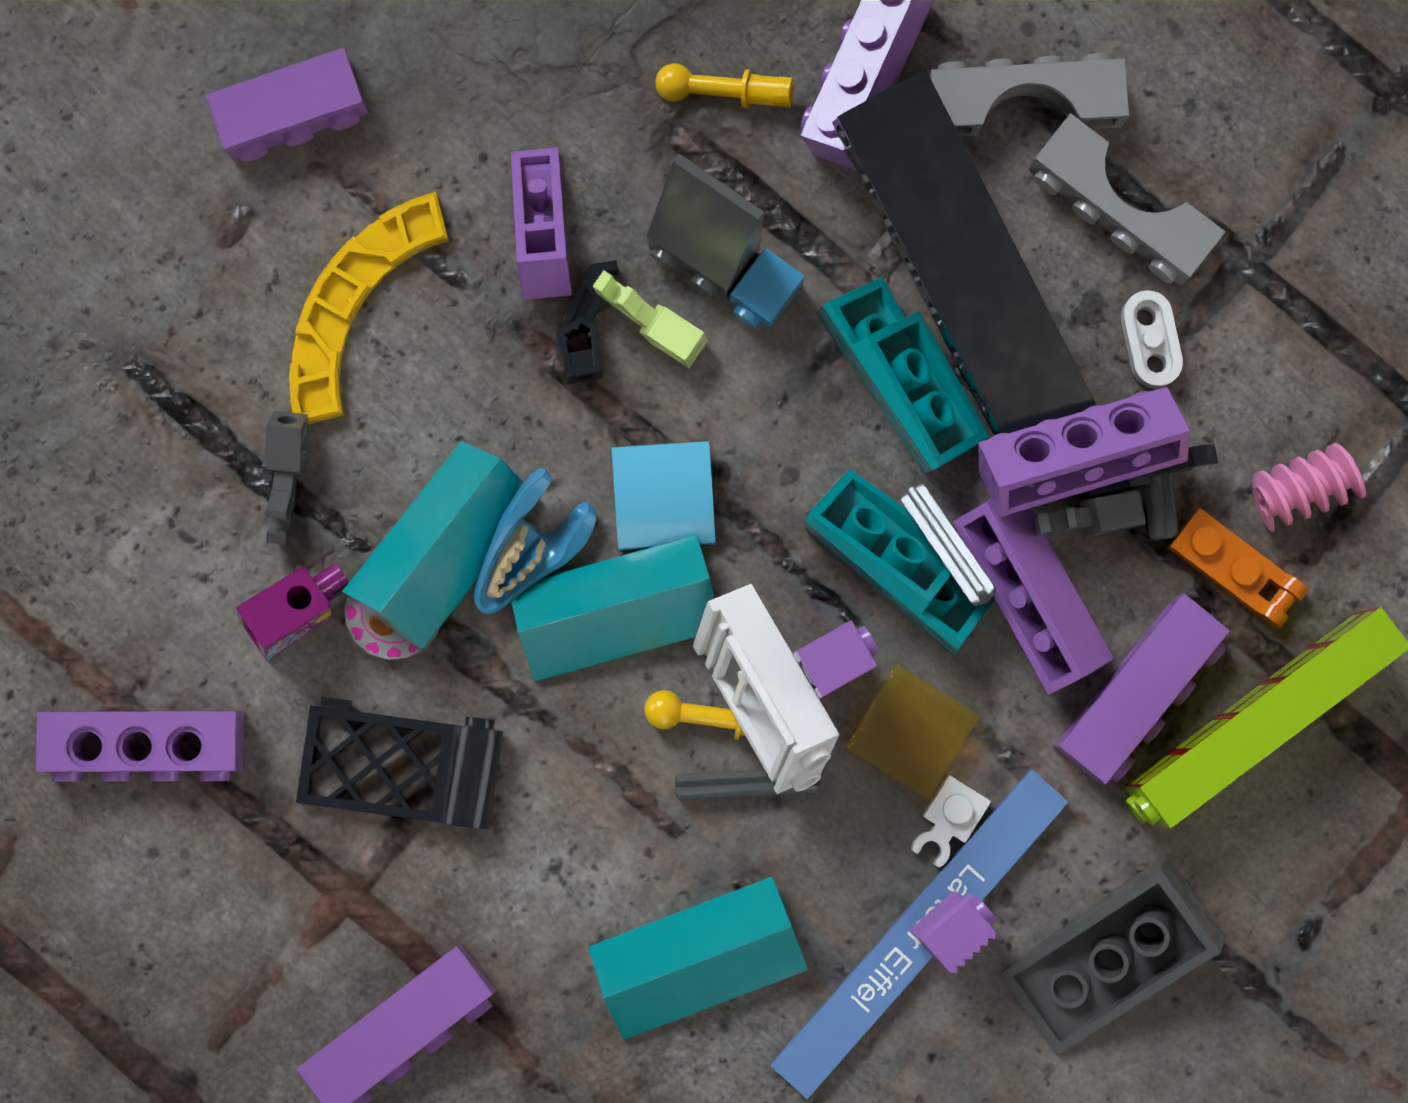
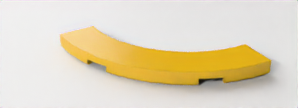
(342, 291)

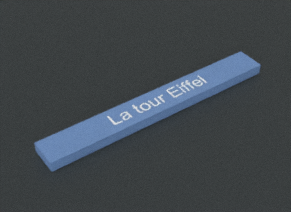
(898, 953)

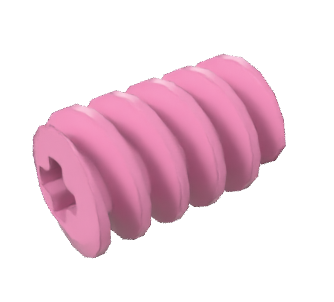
(1306, 483)

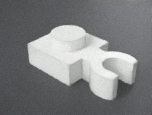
(954, 813)

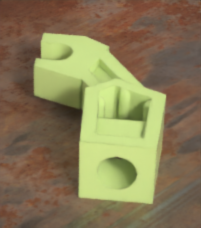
(658, 325)

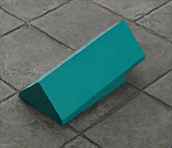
(904, 373)
(436, 546)
(894, 557)
(613, 608)
(697, 958)

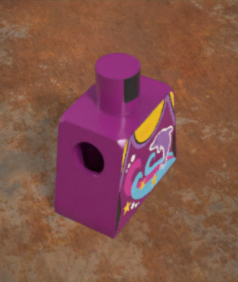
(277, 625)

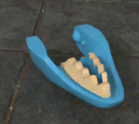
(524, 555)

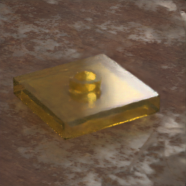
(912, 731)

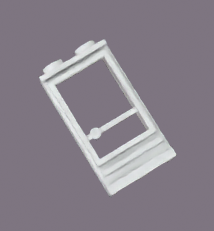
(766, 689)

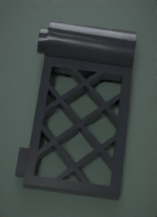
(464, 771)

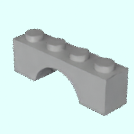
(1087, 88)
(1169, 240)

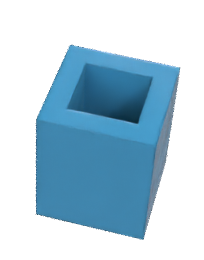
(765, 290)

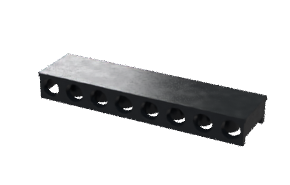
(962, 257)

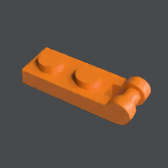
(1236, 567)

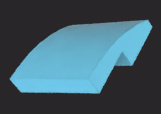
(663, 494)

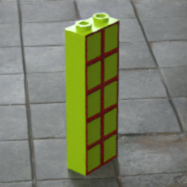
(1265, 718)

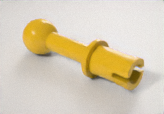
(676, 82)
(666, 710)

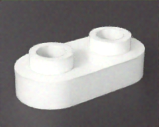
(1154, 340)

